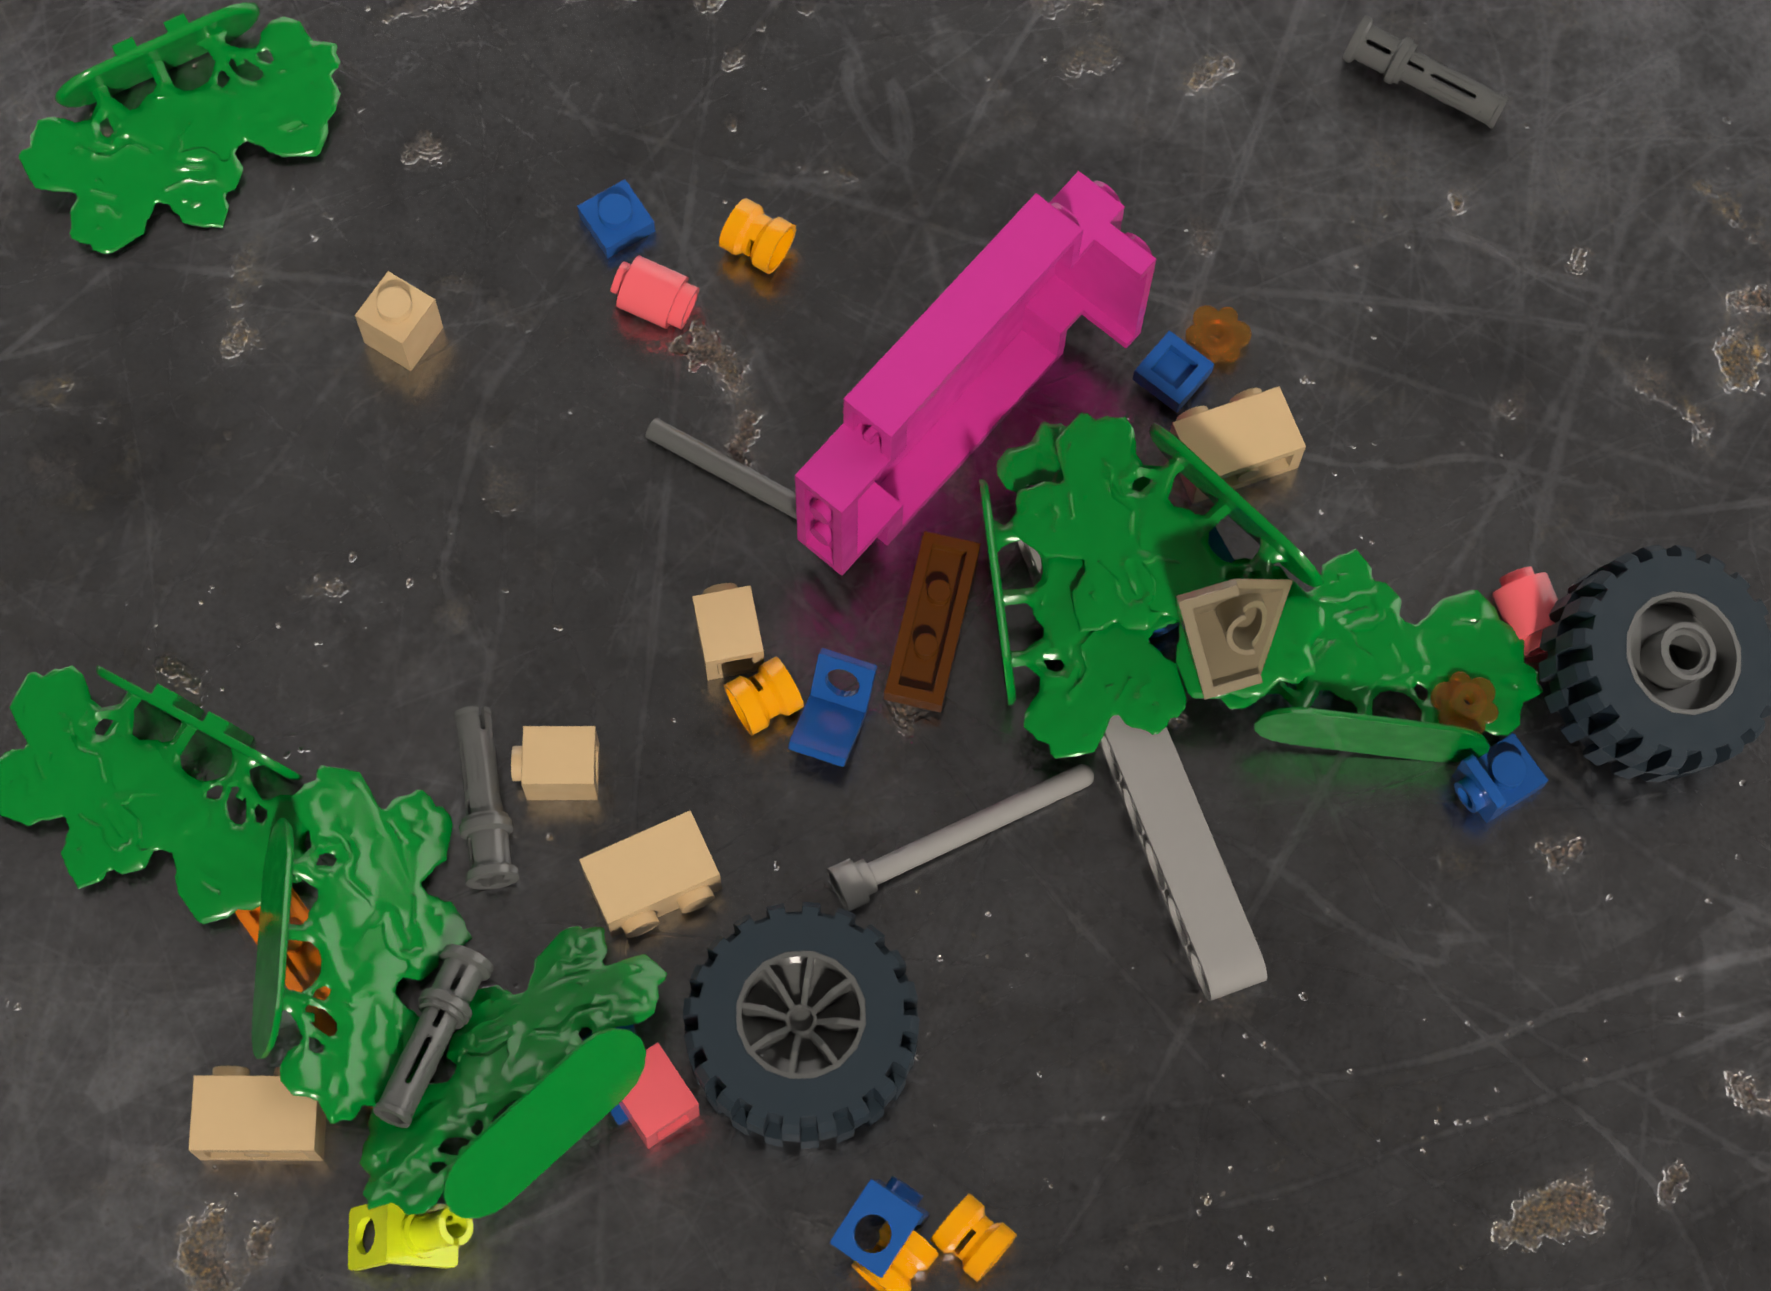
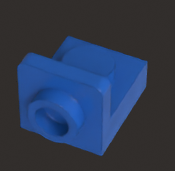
(1498, 778)

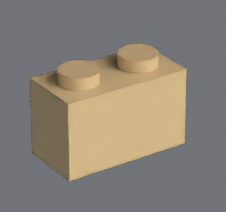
(1242, 439)
(652, 876)
(253, 1119)

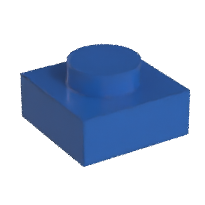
(616, 218)
(1173, 371)

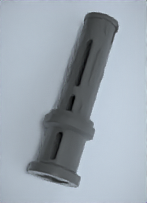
(1486, 103)
(485, 822)
(439, 1006)

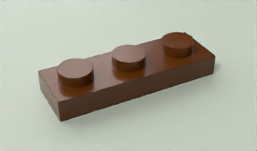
(932, 621)

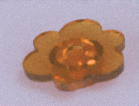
(1223, 323)
(1450, 698)

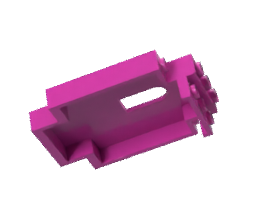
(971, 365)

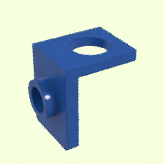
(833, 715)
(893, 1202)

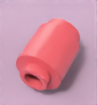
(654, 292)
(1525, 605)

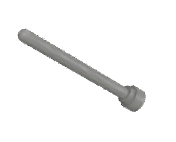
(858, 880)

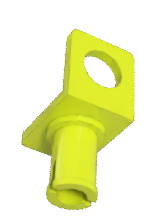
(405, 1239)

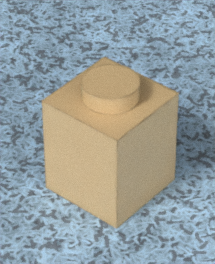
(399, 321)
(728, 630)
(557, 763)

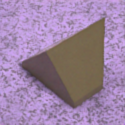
(1231, 630)

